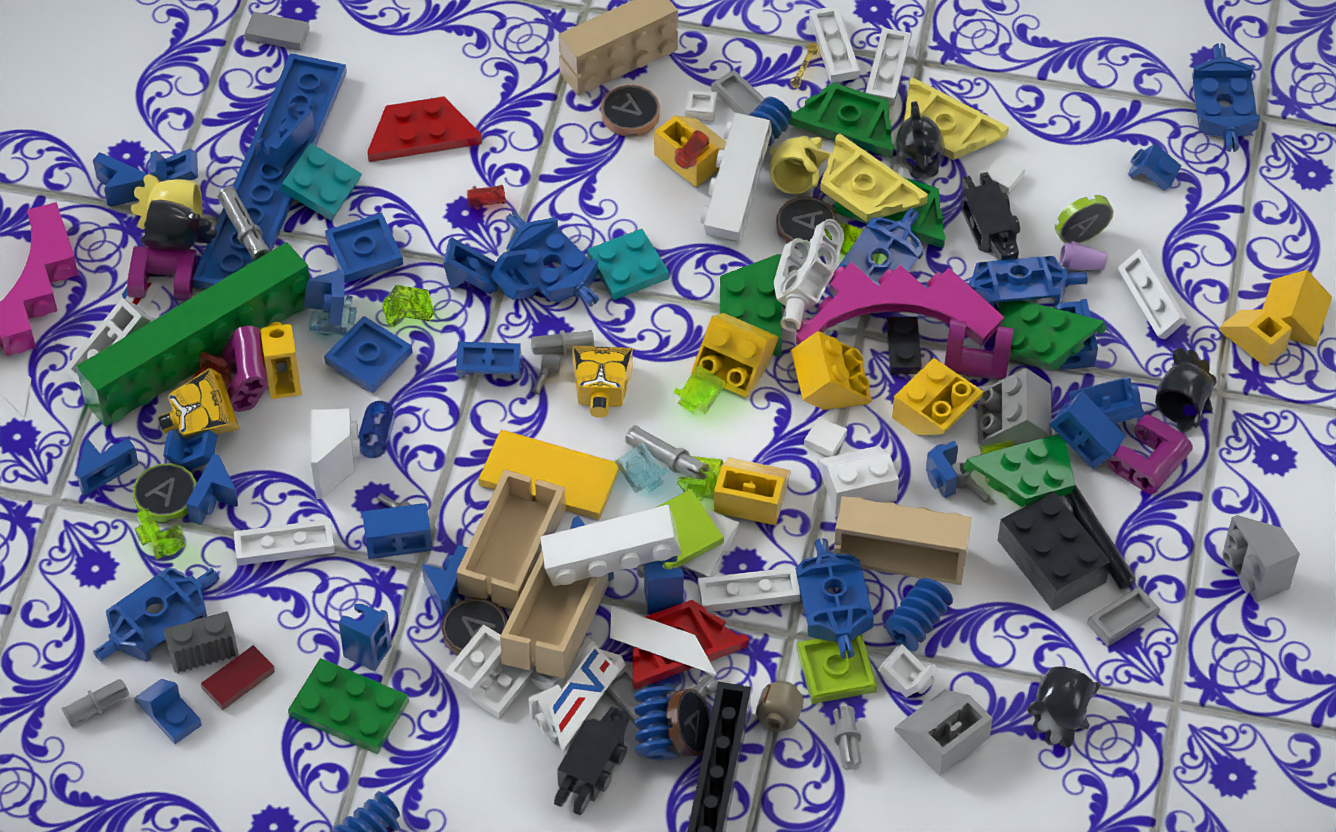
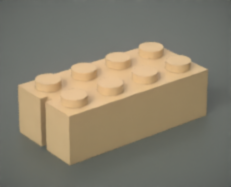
(617, 43)
(509, 539)
(903, 539)
(550, 622)

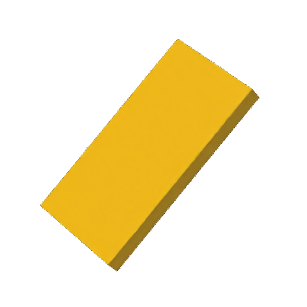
(585, 477)

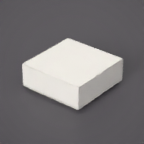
(701, 105)
(1005, 173)
(825, 437)

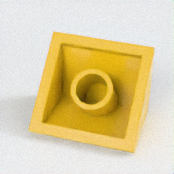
(1300, 304)

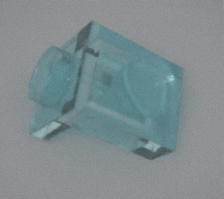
(320, 320)
(641, 469)

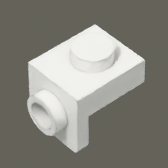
(907, 672)

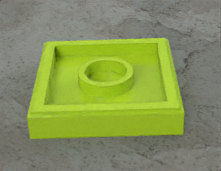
(694, 528)
(829, 675)

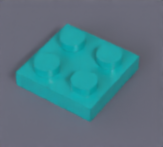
(320, 181)
(628, 264)

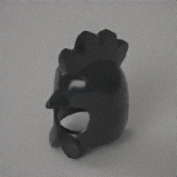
(920, 140)
(175, 227)
(1185, 384)
(1062, 704)

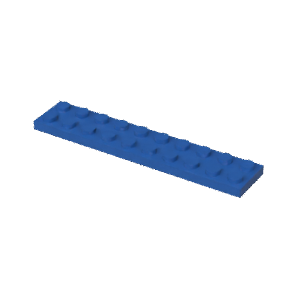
(308, 84)

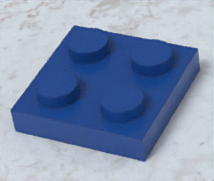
(364, 247)
(368, 354)

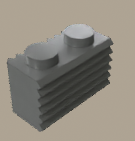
(201, 642)

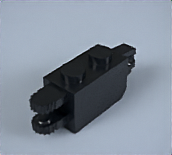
(990, 217)
(591, 759)

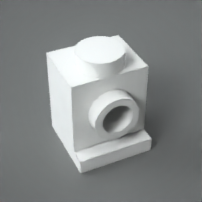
(539, 710)

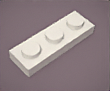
(834, 44)
(888, 64)
(1152, 294)
(284, 542)
(749, 589)

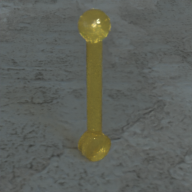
(812, 49)

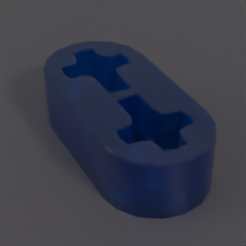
(382, 430)

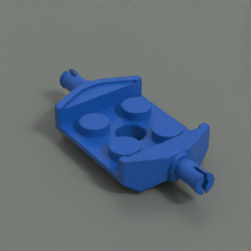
(1225, 81)
(889, 239)
(545, 244)
(1040, 279)
(838, 615)
(138, 631)

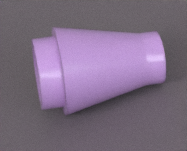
(1080, 257)

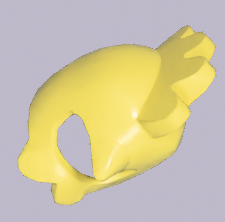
(796, 164)
(176, 190)

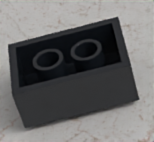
(1053, 550)

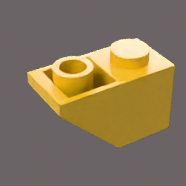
(1258, 334)

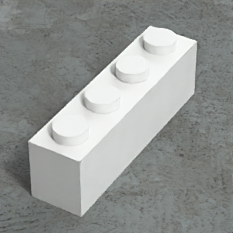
(737, 177)
(610, 545)

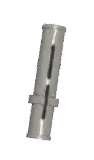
(248, 233)
(676, 458)

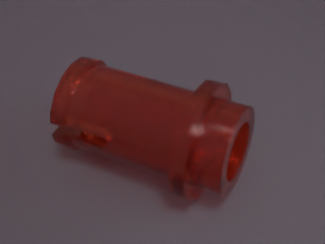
(688, 154)
(485, 196)

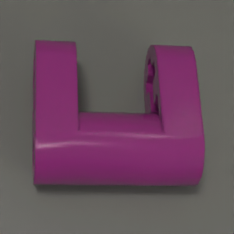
(161, 262)
(247, 361)
(978, 361)
(1169, 452)

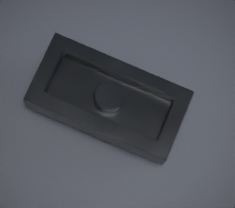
(903, 345)

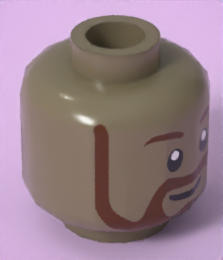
(779, 706)

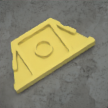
(961, 125)
(866, 183)

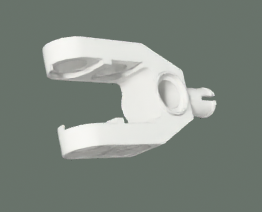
(809, 275)

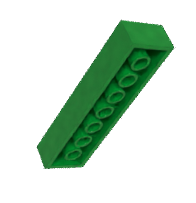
(170, 346)

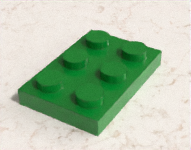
(348, 706)

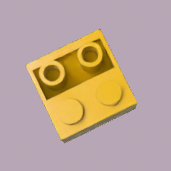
(675, 134)
(735, 352)
(830, 373)
(934, 400)
(750, 490)

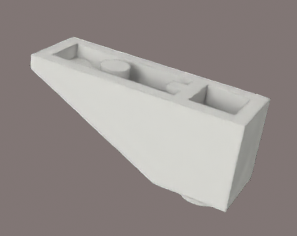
(119, 323)

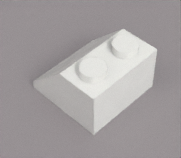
(332, 448)
(861, 474)

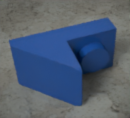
(118, 178)
(468, 265)
(327, 294)
(99, 469)
(212, 486)
(443, 583)
(168, 710)

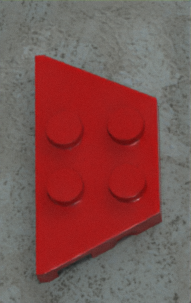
(421, 129)
(692, 618)

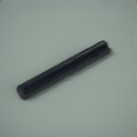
(1084, 514)

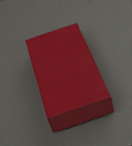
(238, 677)

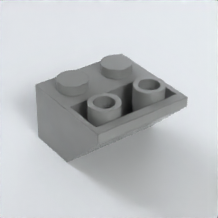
(1015, 409)
(1260, 556)
(946, 729)

